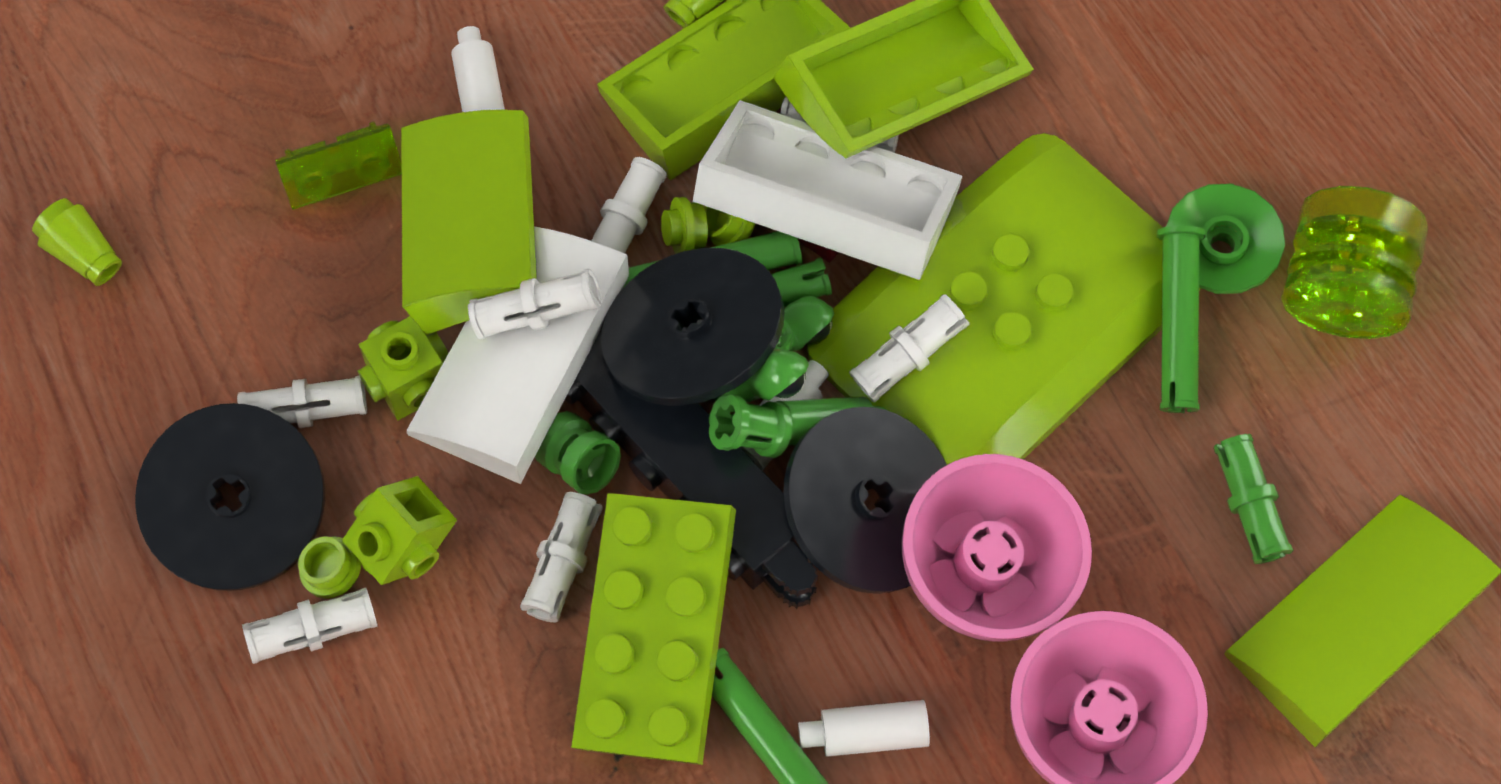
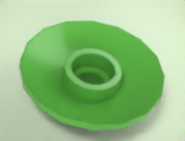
(1242, 222)

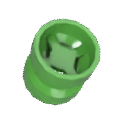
(579, 454)

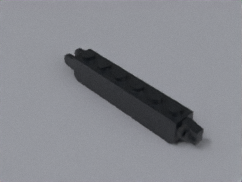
(675, 454)

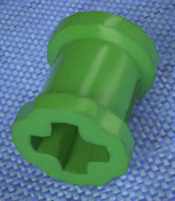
(750, 426)

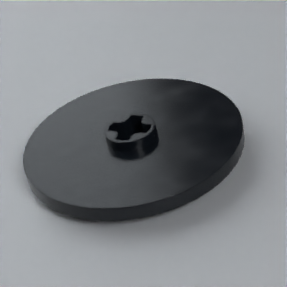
(677, 367)
(182, 485)
(828, 489)

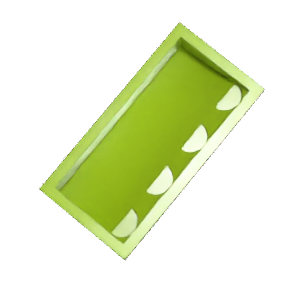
(900, 71)
(691, 82)
(465, 213)
(1361, 616)

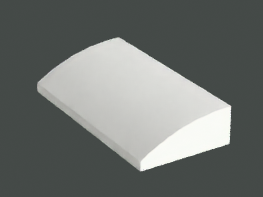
(795, 183)
(506, 389)

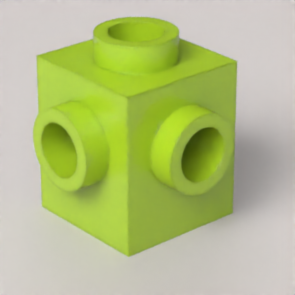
(401, 364)
(399, 530)

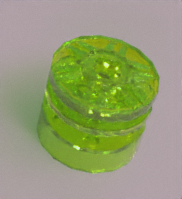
(1355, 262)

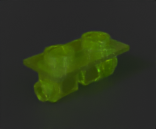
(340, 167)

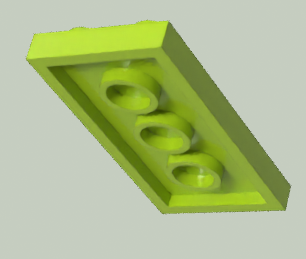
(654, 628)

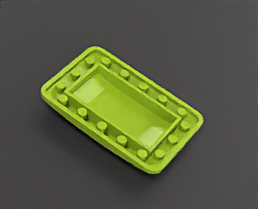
(1055, 296)

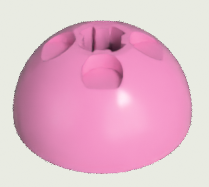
(1007, 519)
(1108, 673)

